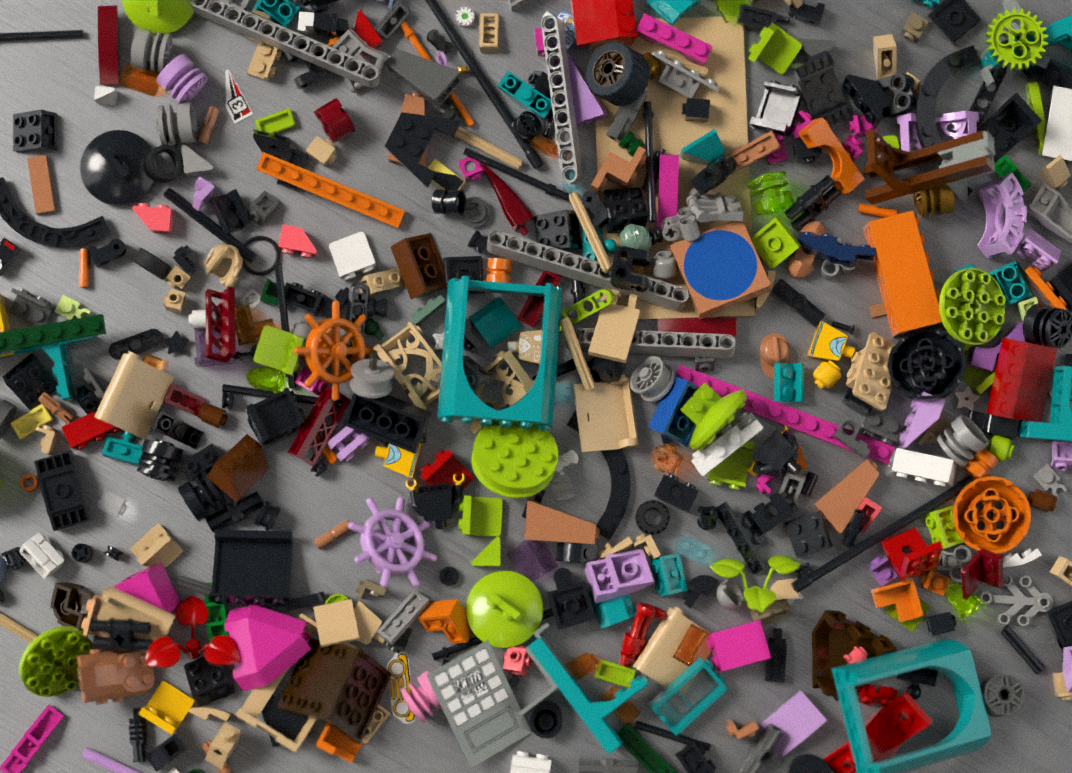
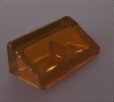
(139, 80)
(627, 711)

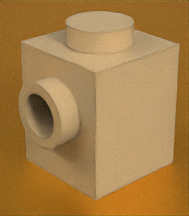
(322, 151)

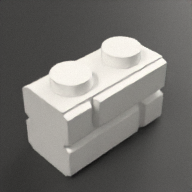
(42, 555)
(526, 764)

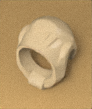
(224, 263)

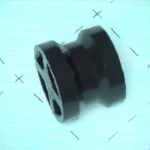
(478, 242)
(78, 552)

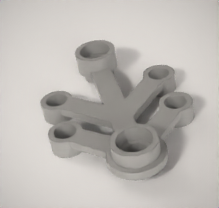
(1019, 600)

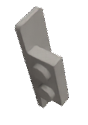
(681, 79)

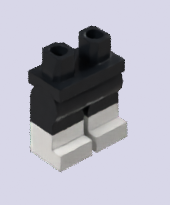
(321, 24)

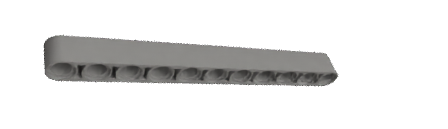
(290, 46)
(577, 271)

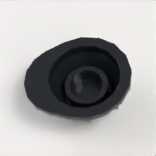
(546, 720)

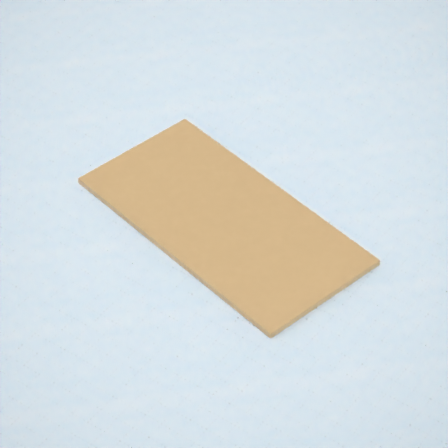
(673, 133)

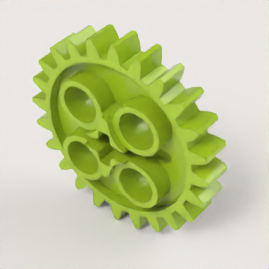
(1027, 26)

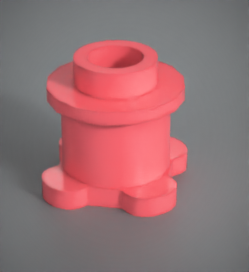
(856, 655)

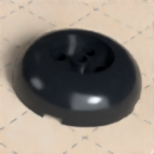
(926, 344)

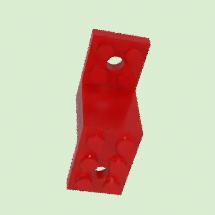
(885, 733)

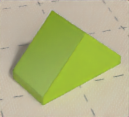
(490, 555)

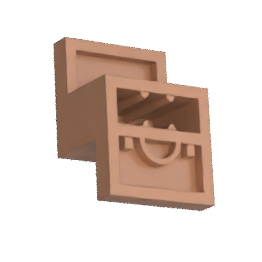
(618, 171)

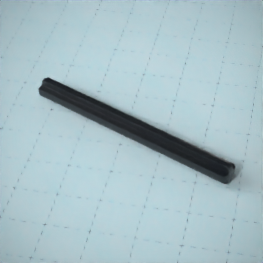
(210, 225)

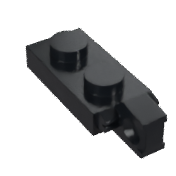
(776, 665)

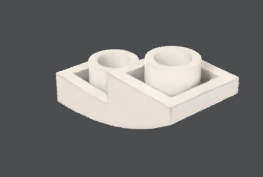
(1014, 559)

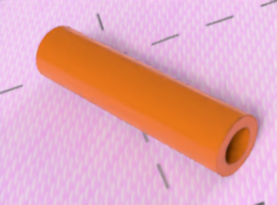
(876, 210)
(84, 268)

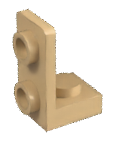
(382, 281)

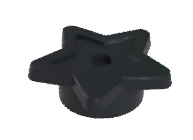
(176, 348)

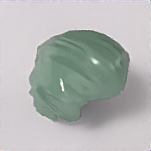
(636, 237)

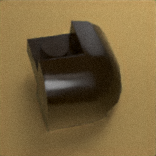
(70, 603)

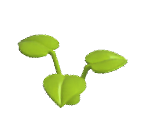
(756, 597)

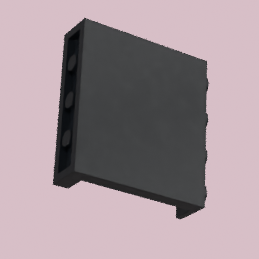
(252, 567)

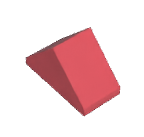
(871, 509)

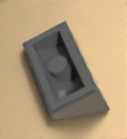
(392, 20)

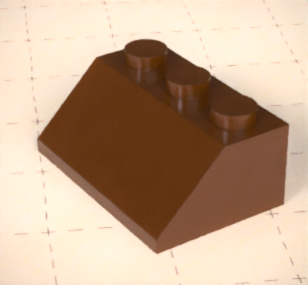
(419, 265)
(240, 468)

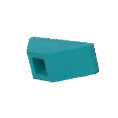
(525, 95)

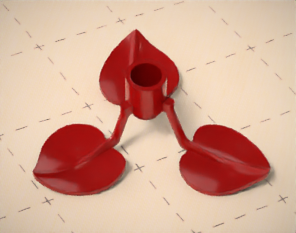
(192, 612)

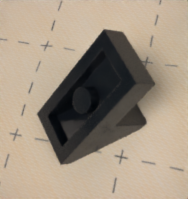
(266, 139)
(341, 296)

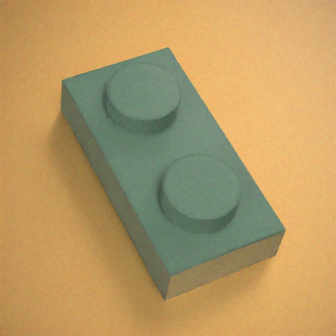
(433, 306)

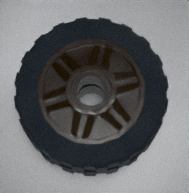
(617, 73)

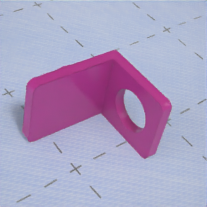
(473, 175)

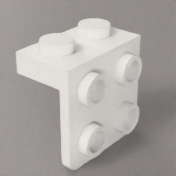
(352, 256)

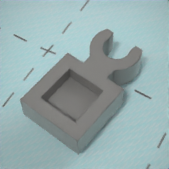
(1048, 479)

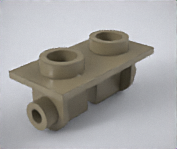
(778, 610)

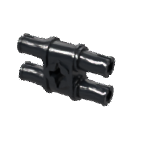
(812, 203)
(121, 635)

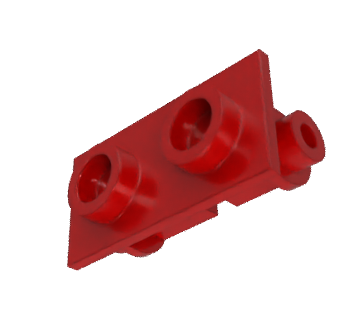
(869, 696)

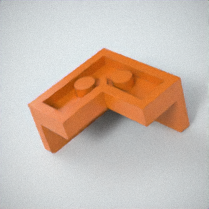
(903, 596)
(447, 617)
(338, 744)

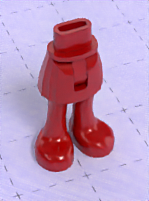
(635, 641)

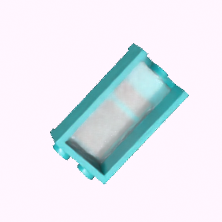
(688, 695)

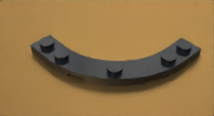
(930, 88)
(44, 234)
(619, 487)

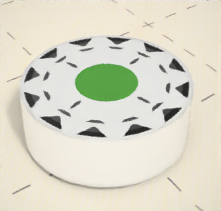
(464, 16)

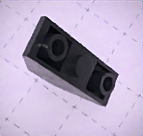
(866, 97)
(177, 429)

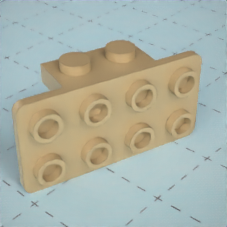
(870, 372)

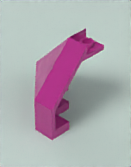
(266, 644)

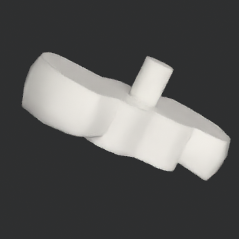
(570, 457)

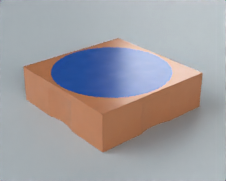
(720, 268)

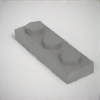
(403, 617)

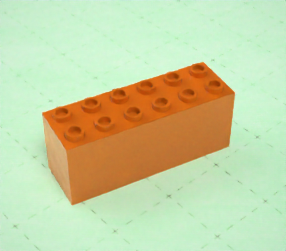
(903, 273)

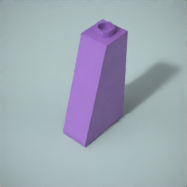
(586, 103)

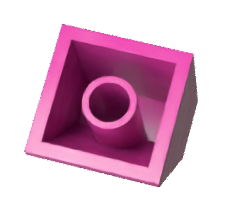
(152, 587)
(738, 646)

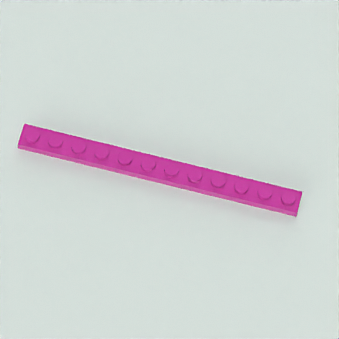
(787, 415)

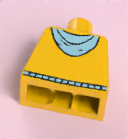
(829, 344)
(398, 459)

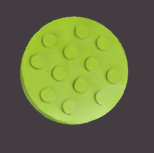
(514, 459)

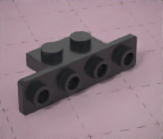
(1053, 75)
(745, 535)

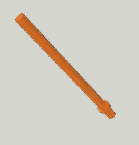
(410, 34)

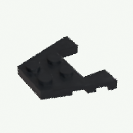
(411, 138)

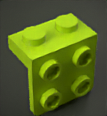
(775, 48)
(276, 349)
(481, 516)

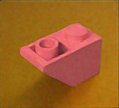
(157, 219)
(295, 240)

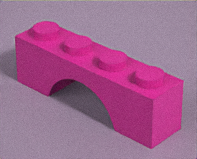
(681, 42)

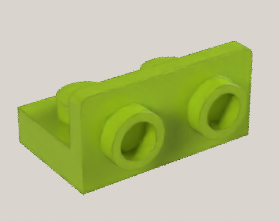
(942, 527)

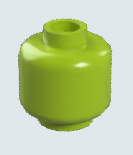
(1001, 447)

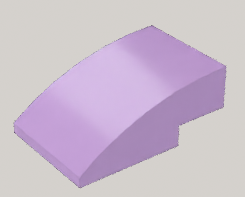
(618, 575)
(796, 719)

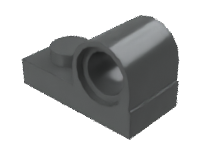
(859, 446)

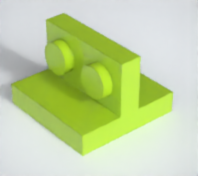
(775, 243)

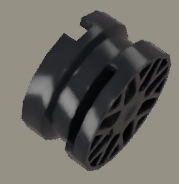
(526, 126)
(267, 516)

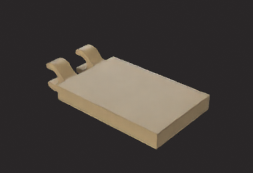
(615, 330)

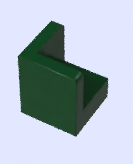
(269, 294)

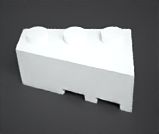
(925, 467)

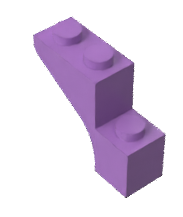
(985, 358)

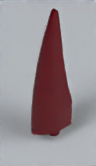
(513, 207)

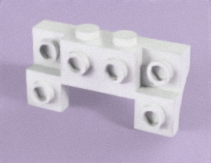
(727, 443)

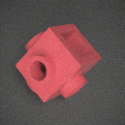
(517, 661)

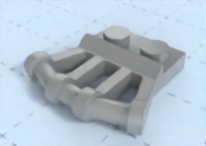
(353, 45)
(714, 207)

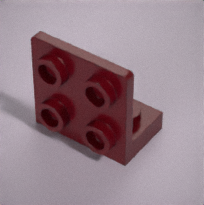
(983, 567)

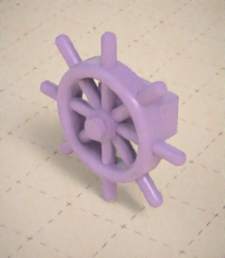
(385, 546)

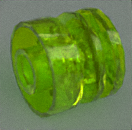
(772, 197)

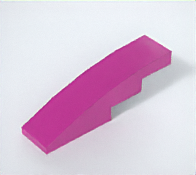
(667, 187)
(32, 741)

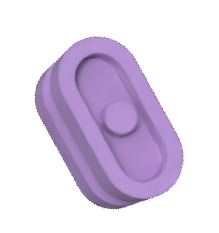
(346, 452)

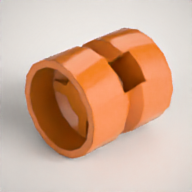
(499, 270)
(980, 464)

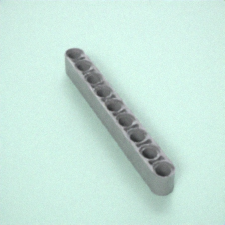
(556, 92)
(678, 339)

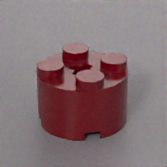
(334, 120)

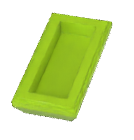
(276, 122)
(615, 673)

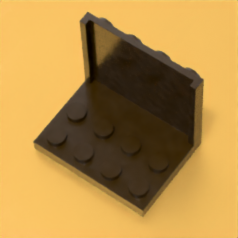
(337, 687)

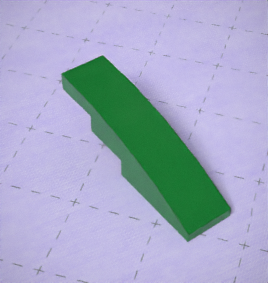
(216, 618)

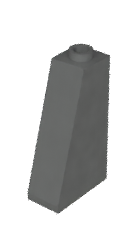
(424, 76)

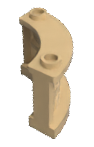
(390, 357)
(519, 389)

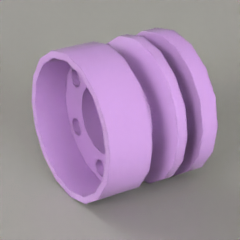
(182, 79)

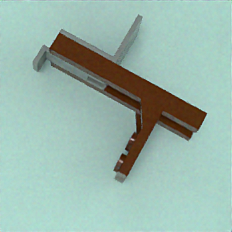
(962, 160)

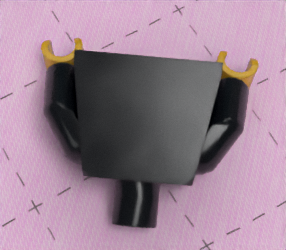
(777, 455)
(436, 501)

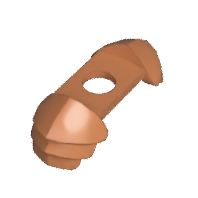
(801, 264)

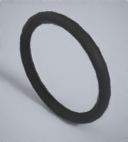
(277, 255)

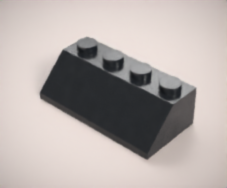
(388, 420)

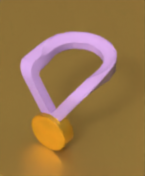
(462, 70)

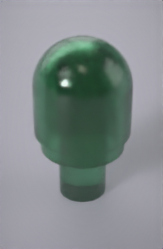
(372, 328)

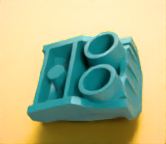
(279, 10)
(671, 10)
(1012, 282)
(495, 322)
(613, 610)

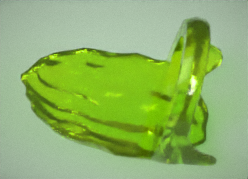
(266, 378)
(963, 606)

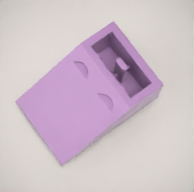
(1038, 251)
(920, 418)

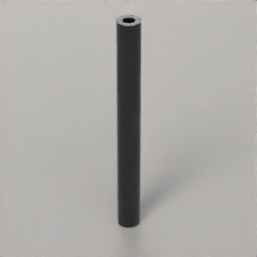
(669, 735)

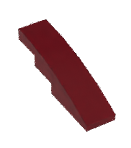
(108, 45)
(534, 305)
(693, 325)
(184, 400)

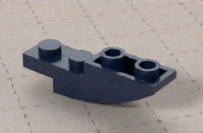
(827, 249)

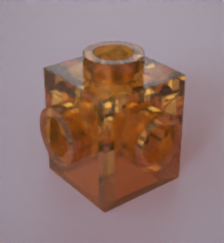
(666, 458)

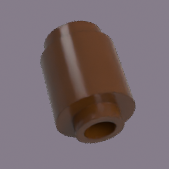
(212, 415)
(1042, 500)

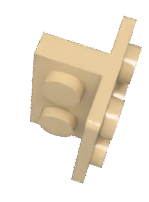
(156, 547)

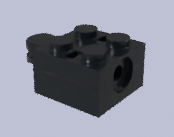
(569, 600)

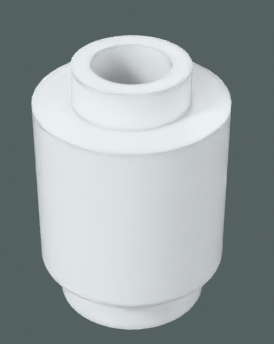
(198, 319)

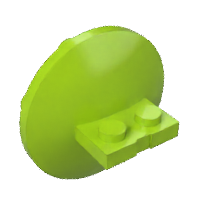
(159, 15)
(972, 306)
(711, 413)
(504, 609)
(51, 661)

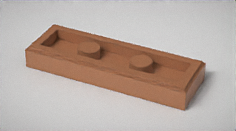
(755, 150)
(41, 184)

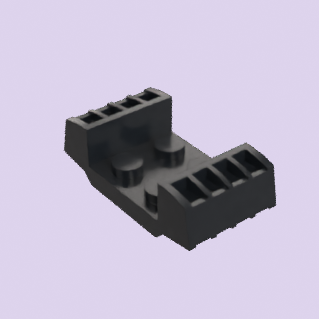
(821, 89)
(62, 490)

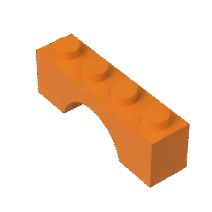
(845, 172)

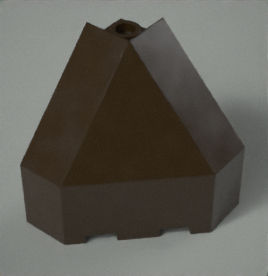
(833, 639)

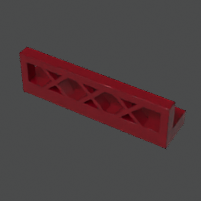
(225, 327)
(315, 423)

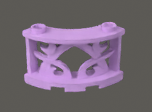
(957, 119)
(1002, 233)

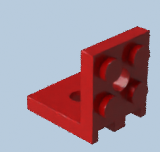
(913, 563)

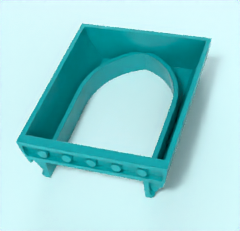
(455, 394)
(944, 656)

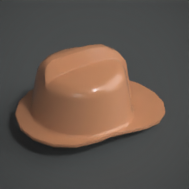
(773, 349)

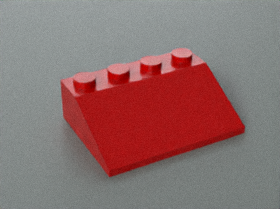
(603, 22)
(1021, 380)

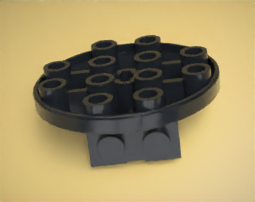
(116, 168)

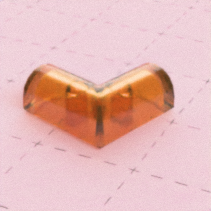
(246, 329)

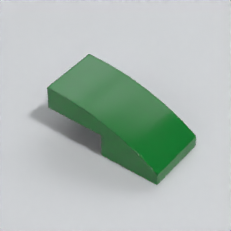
(1006, 166)

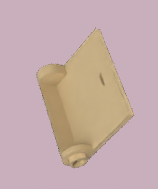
(134, 396)
(610, 416)
(125, 606)
(657, 656)

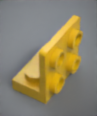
(167, 707)

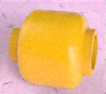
(827, 375)

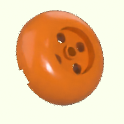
(1014, 514)

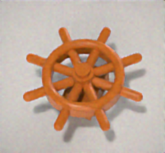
(327, 346)

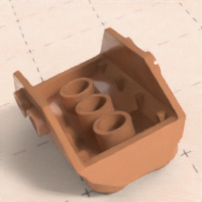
(113, 675)

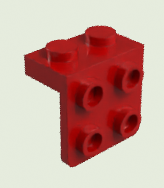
(443, 470)

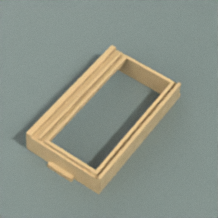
(260, 697)

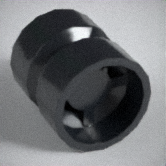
(448, 201)

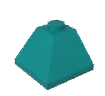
(704, 150)

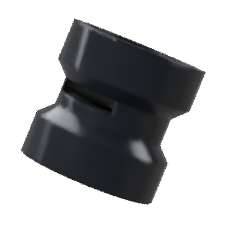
(377, 307)

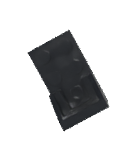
(1010, 125)

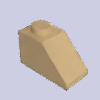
(884, 55)
(1055, 173)

